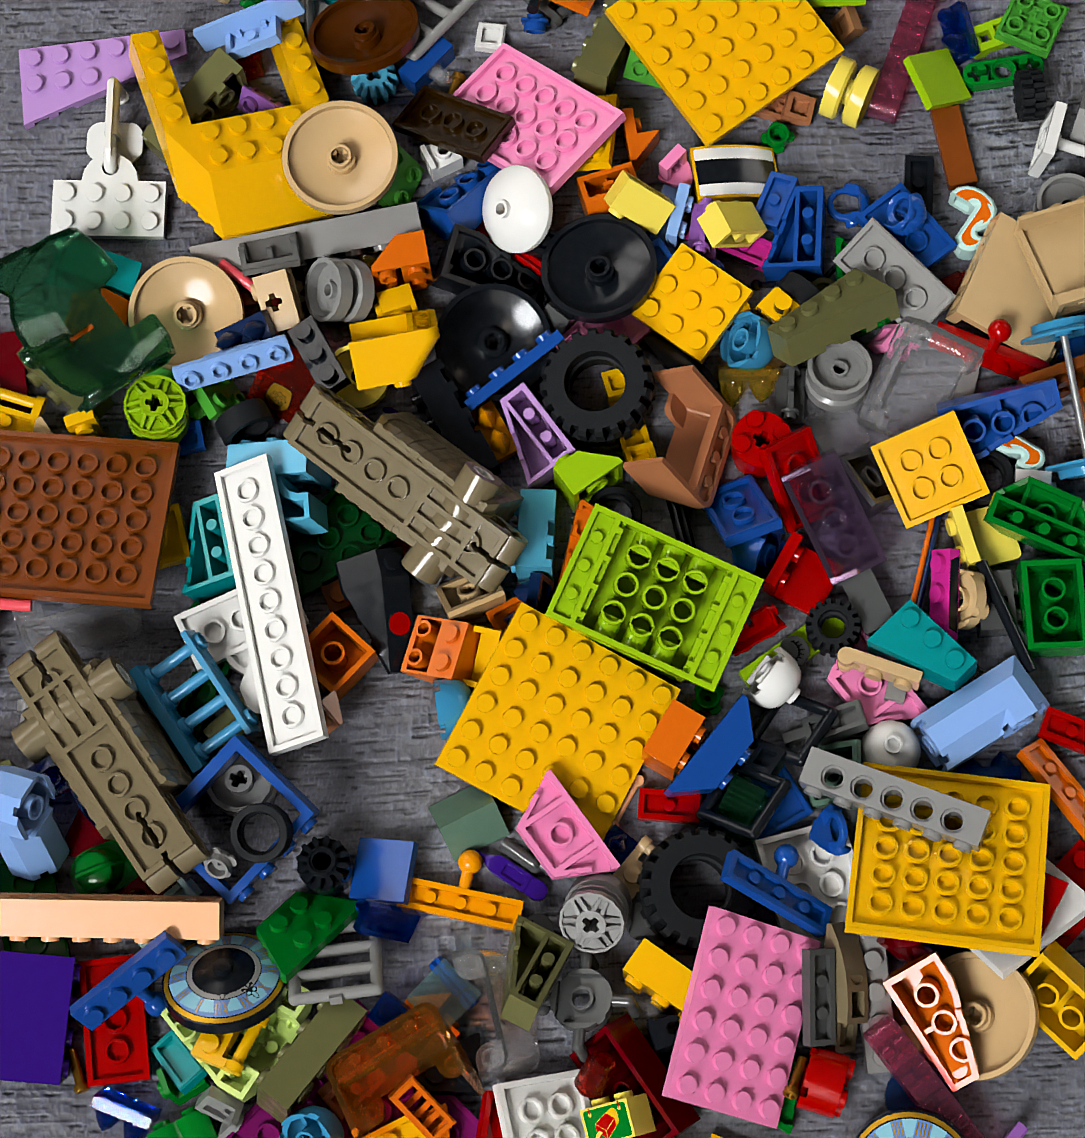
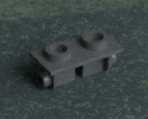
(790, 394)

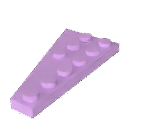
(79, 72)

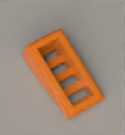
(409, 1082)

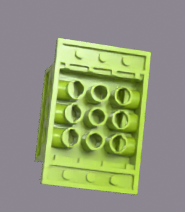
(654, 599)

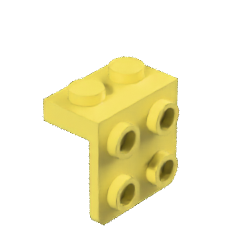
(978, 539)

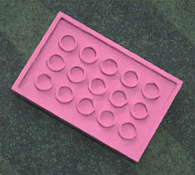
(554, 117)
(739, 1019)

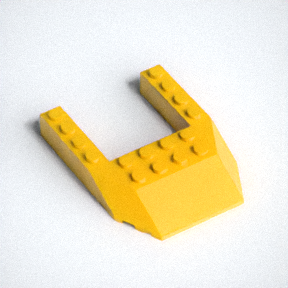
(232, 164)

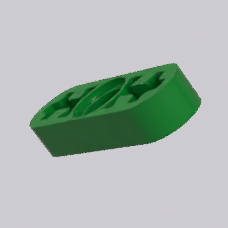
(981, 67)

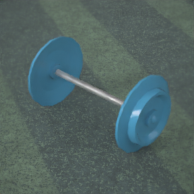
(1063, 330)

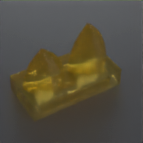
(734, 381)

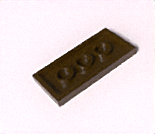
(454, 124)

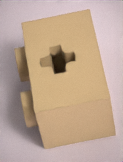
(278, 285)

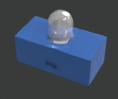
(429, 67)

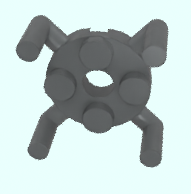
(596, 1012)

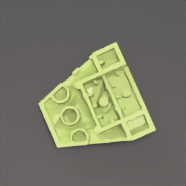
(263, 1054)

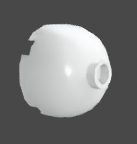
(774, 681)
(891, 745)

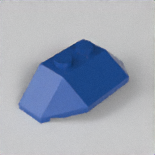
(717, 754)

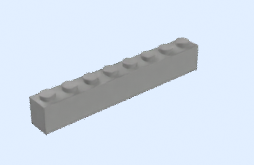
(327, 236)

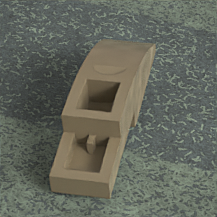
(850, 986)

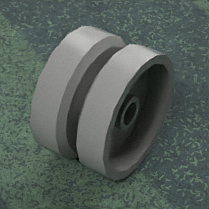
(1059, 189)
(339, 290)
(839, 377)
(233, 797)

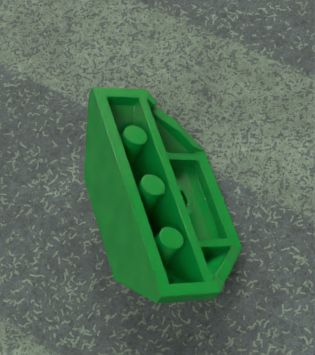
(1040, 517)

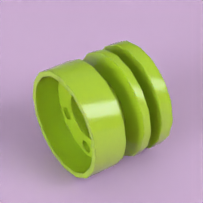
(169, 420)

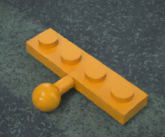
(461, 902)

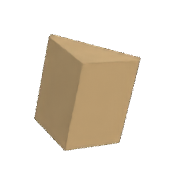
(466, 601)

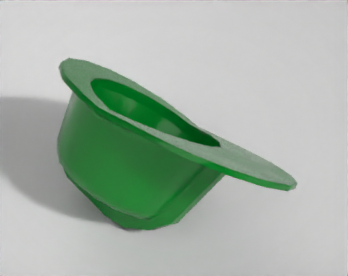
(102, 869)

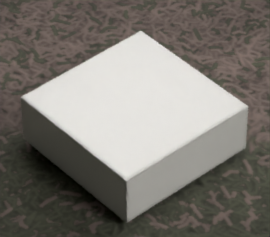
(489, 37)

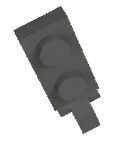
(848, 722)

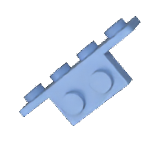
(249, 28)
(675, 226)
(233, 362)

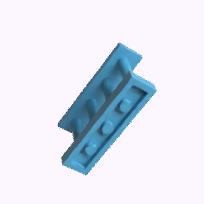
(164, 703)

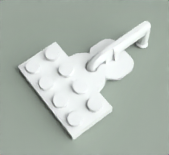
(110, 196)
(224, 630)

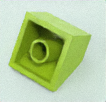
(584, 474)

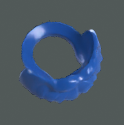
(852, 190)
(914, 218)
(830, 831)

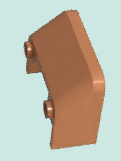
(698, 443)

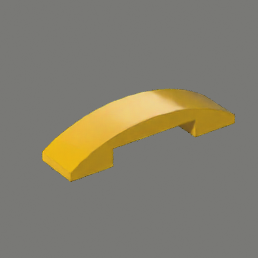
(639, 445)

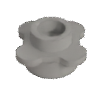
(219, 863)

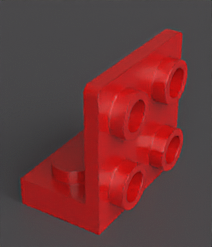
(798, 576)

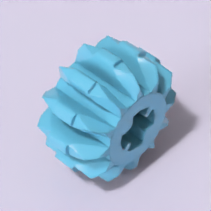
(376, 84)

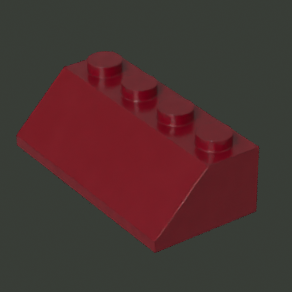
(642, 1072)

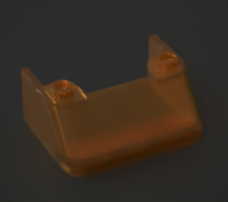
(387, 1056)

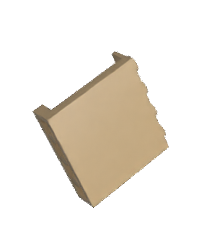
(1056, 254)
(1002, 288)

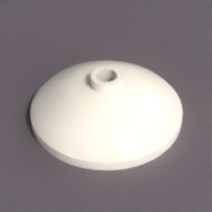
(517, 209)

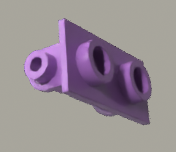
(254, 100)
(697, 239)

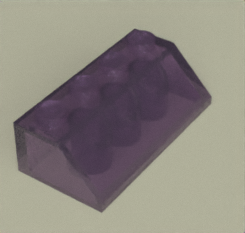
(833, 516)

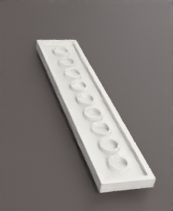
(271, 605)

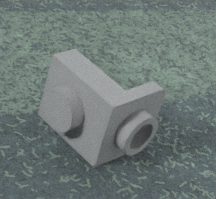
(223, 1108)

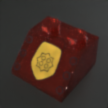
(283, 387)

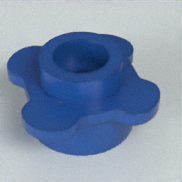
(535, 23)

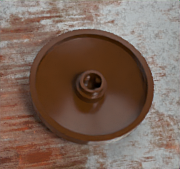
(363, 35)

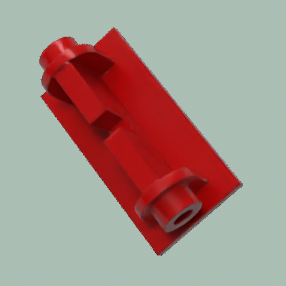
(764, 625)

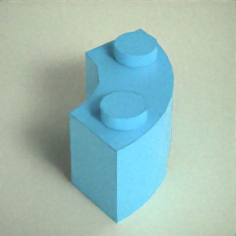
(302, 510)

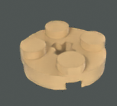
(974, 597)

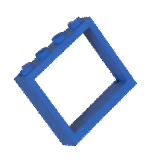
(304, 823)

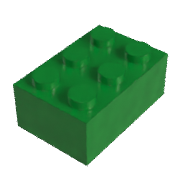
(1052, 606)

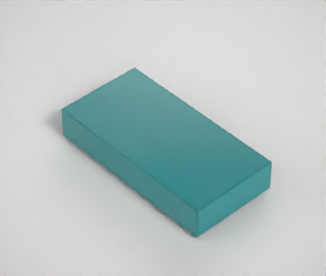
(178, 1062)

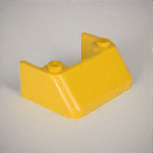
(392, 348)

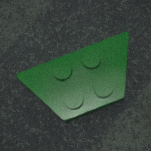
(303, 929)

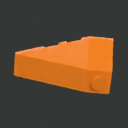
(933, 1010)

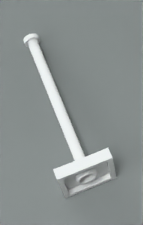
(1050, 140)

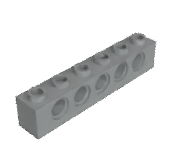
(822, 764)

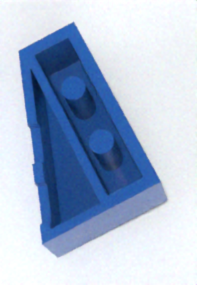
(801, 236)

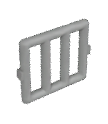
(431, 35)
(337, 995)

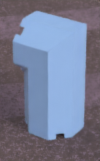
(979, 715)
(28, 827)

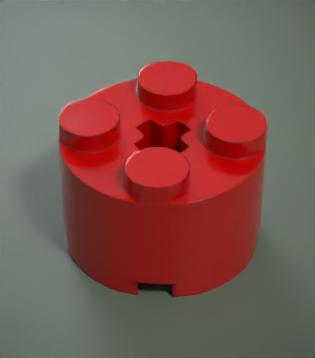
(751, 430)
(824, 1082)

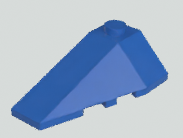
(1002, 413)

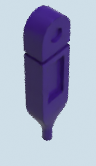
(515, 876)

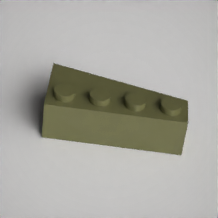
(601, 56)
(207, 95)
(832, 316)
(307, 1057)

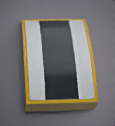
(731, 171)

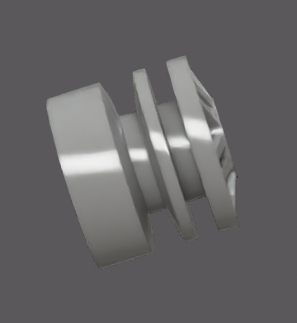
(595, 912)

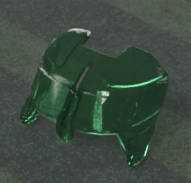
(58, 294)

